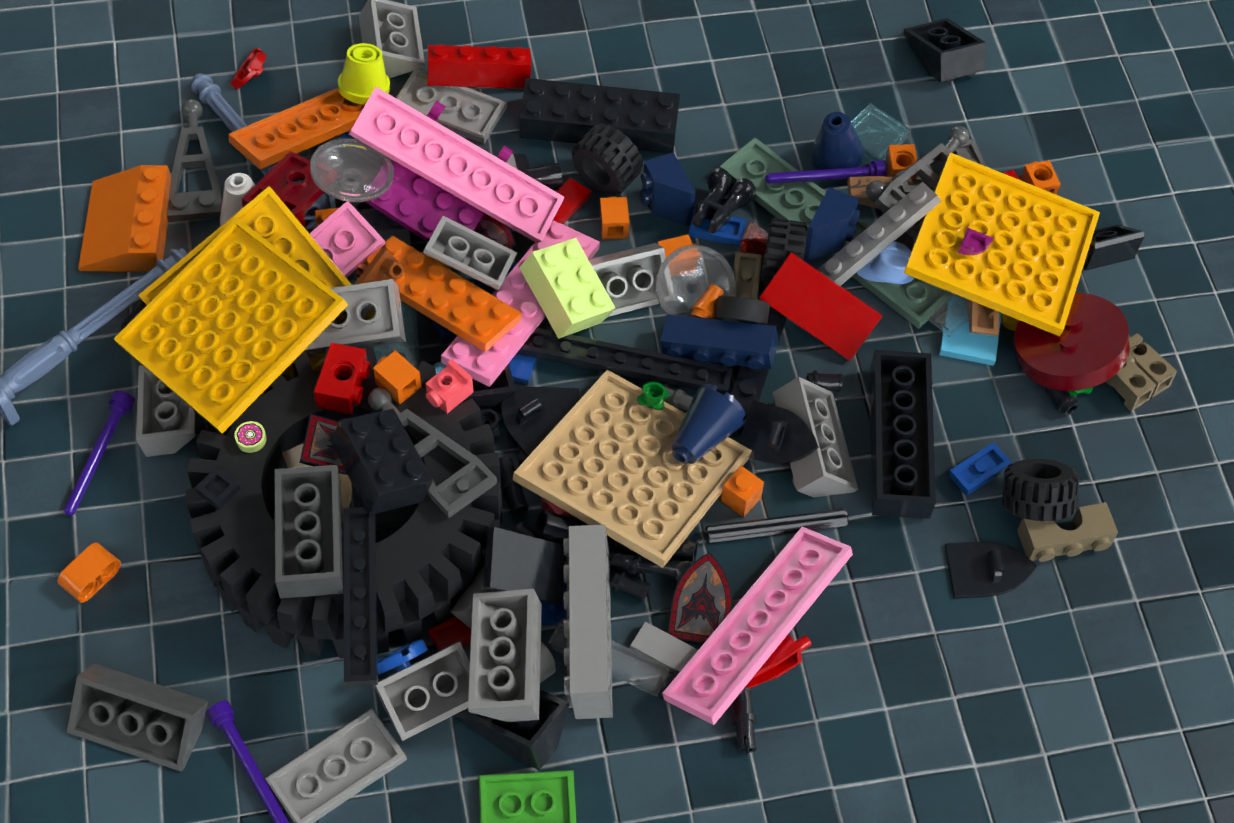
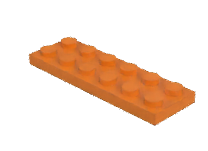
(296, 128)
(449, 297)

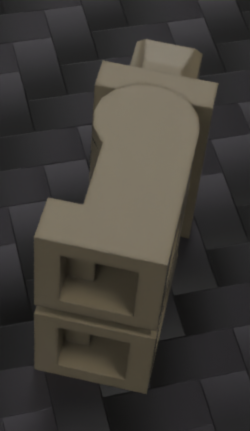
(1142, 375)

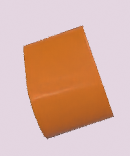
(89, 572)

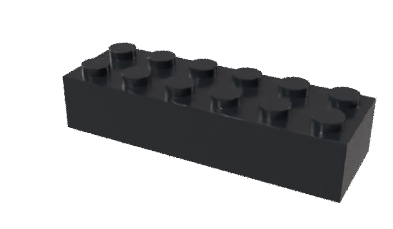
(570, 110)
(902, 434)

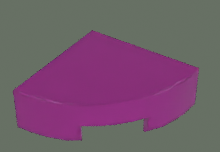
(974, 242)

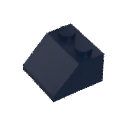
(667, 189)
(832, 224)

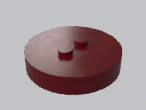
(1084, 355)

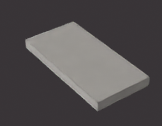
(466, 110)
(336, 769)

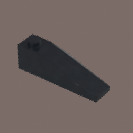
(525, 741)

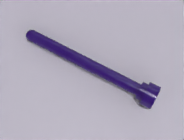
(875, 168)
(119, 404)
(222, 716)

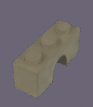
(1045, 539)

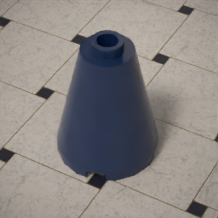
(837, 144)
(706, 424)

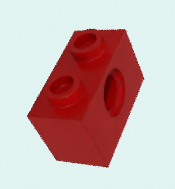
(340, 363)

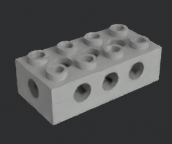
(356, 331)

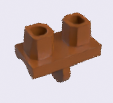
(382, 267)

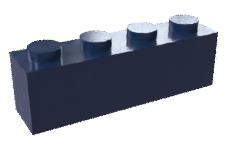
(720, 341)

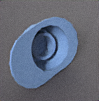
(888, 265)

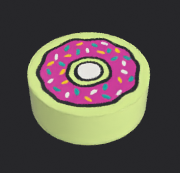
(250, 437)

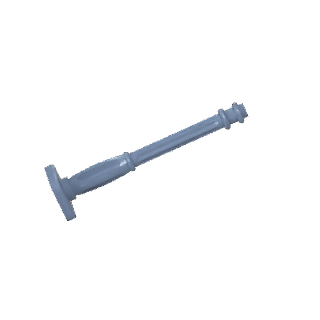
(211, 94)
(57, 348)

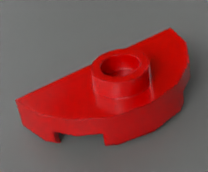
(250, 68)

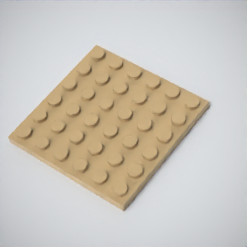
(618, 469)

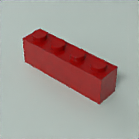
(478, 66)

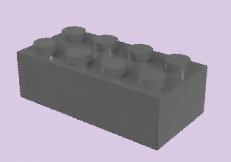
(308, 532)

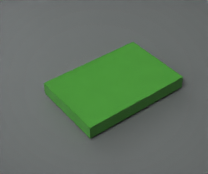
(528, 797)

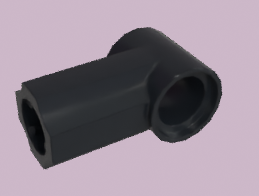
(555, 526)

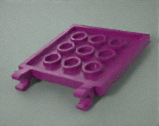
(420, 203)

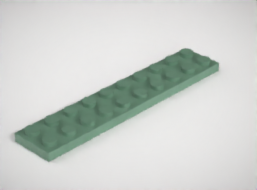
(800, 202)

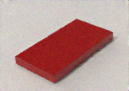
(820, 306)

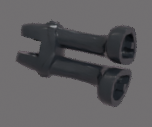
(719, 186)
(635, 563)

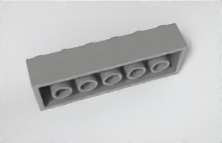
(588, 622)

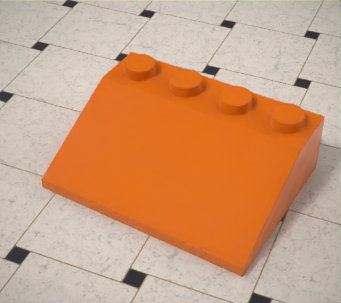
(127, 220)

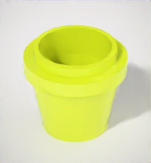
(362, 73)

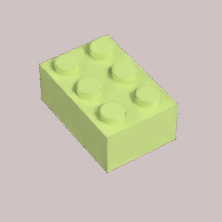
(567, 287)

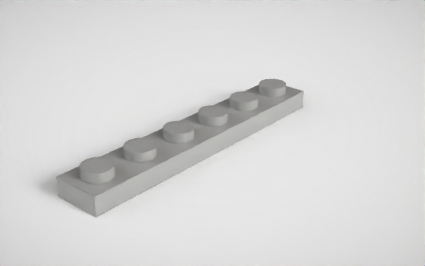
(880, 234)

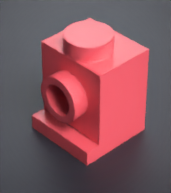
(449, 387)

